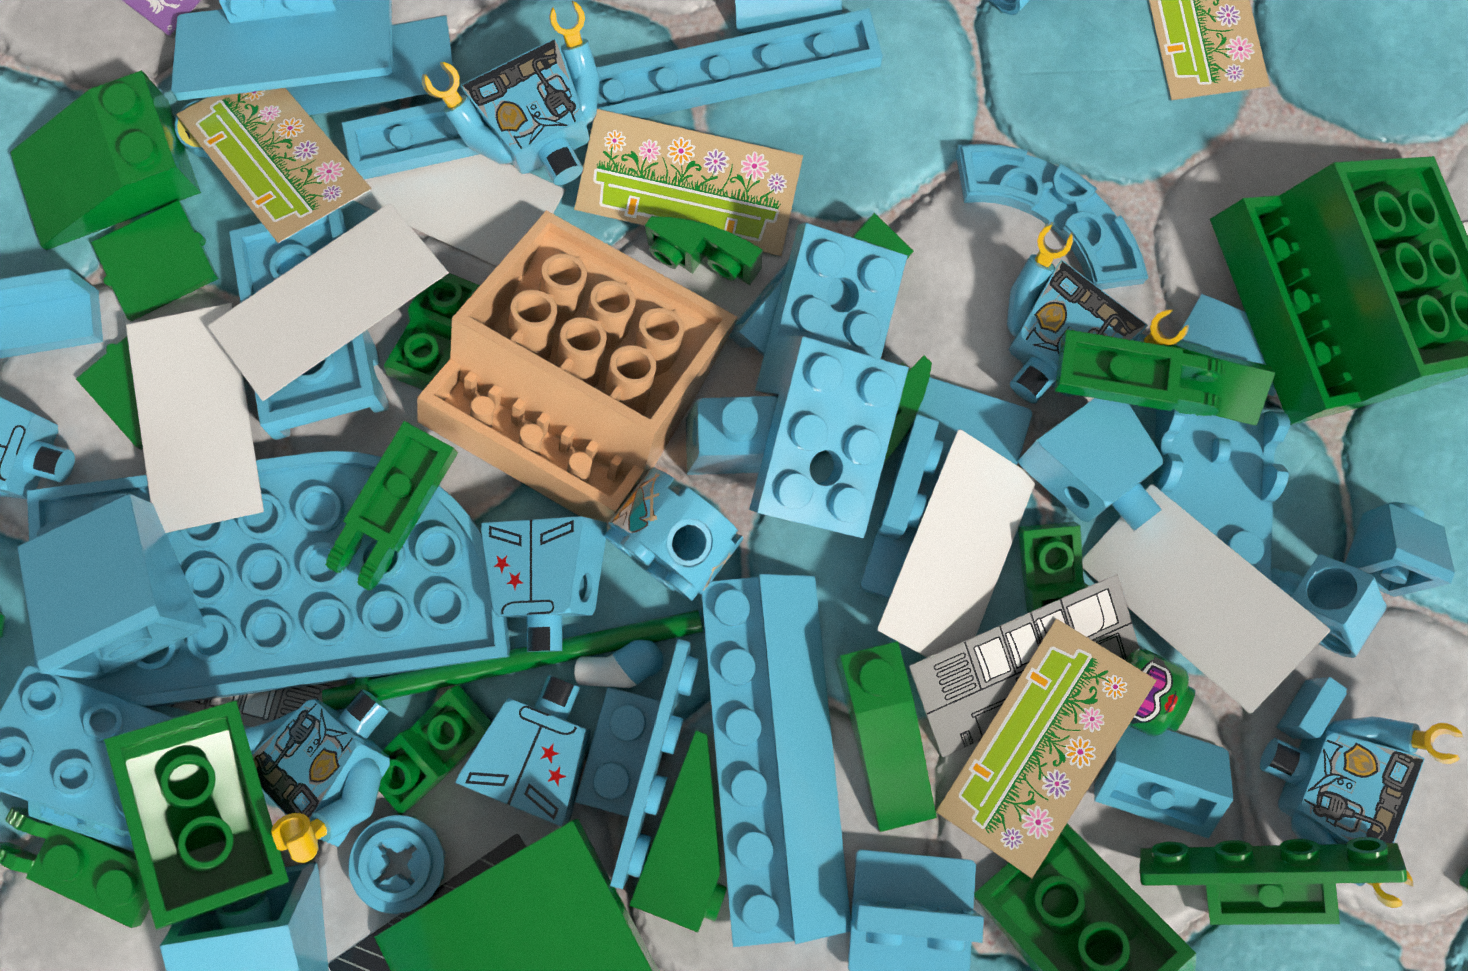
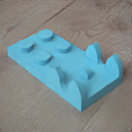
(343, 379)
(1225, 476)

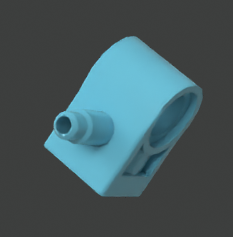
(1338, 597)

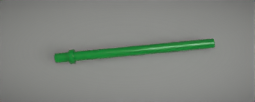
(519, 660)

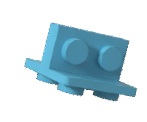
(912, 913)

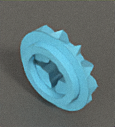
(370, 860)

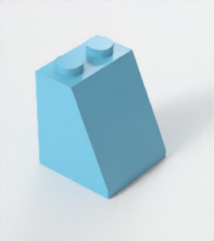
(105, 590)
(261, 933)

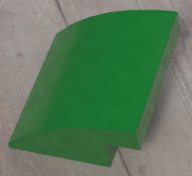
(1353, 283)
(528, 913)

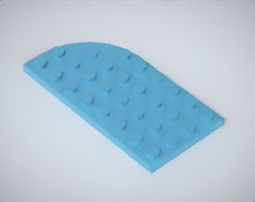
(278, 609)

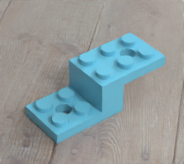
(830, 382)

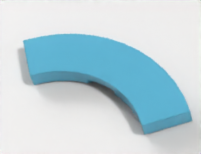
(1058, 196)

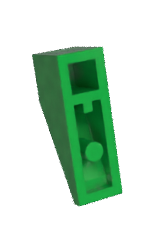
(887, 735)
(685, 855)

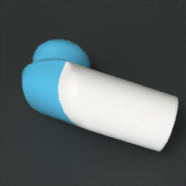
(621, 669)

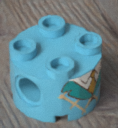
(675, 532)

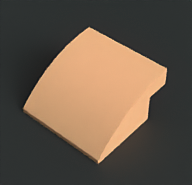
(573, 367)

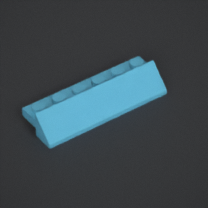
(775, 760)

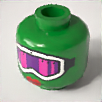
(1169, 697)

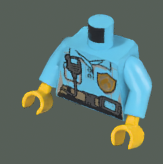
(531, 106)
(1057, 299)
(320, 771)
(1353, 780)

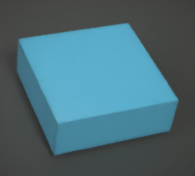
(1312, 708)

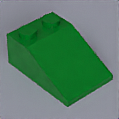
(103, 161)
(195, 813)
(1080, 915)

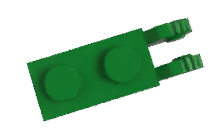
(1136, 373)
(392, 501)
(79, 869)

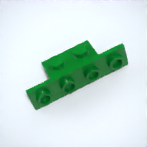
(1272, 882)

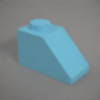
(1401, 549)

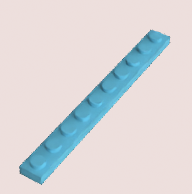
(644, 87)

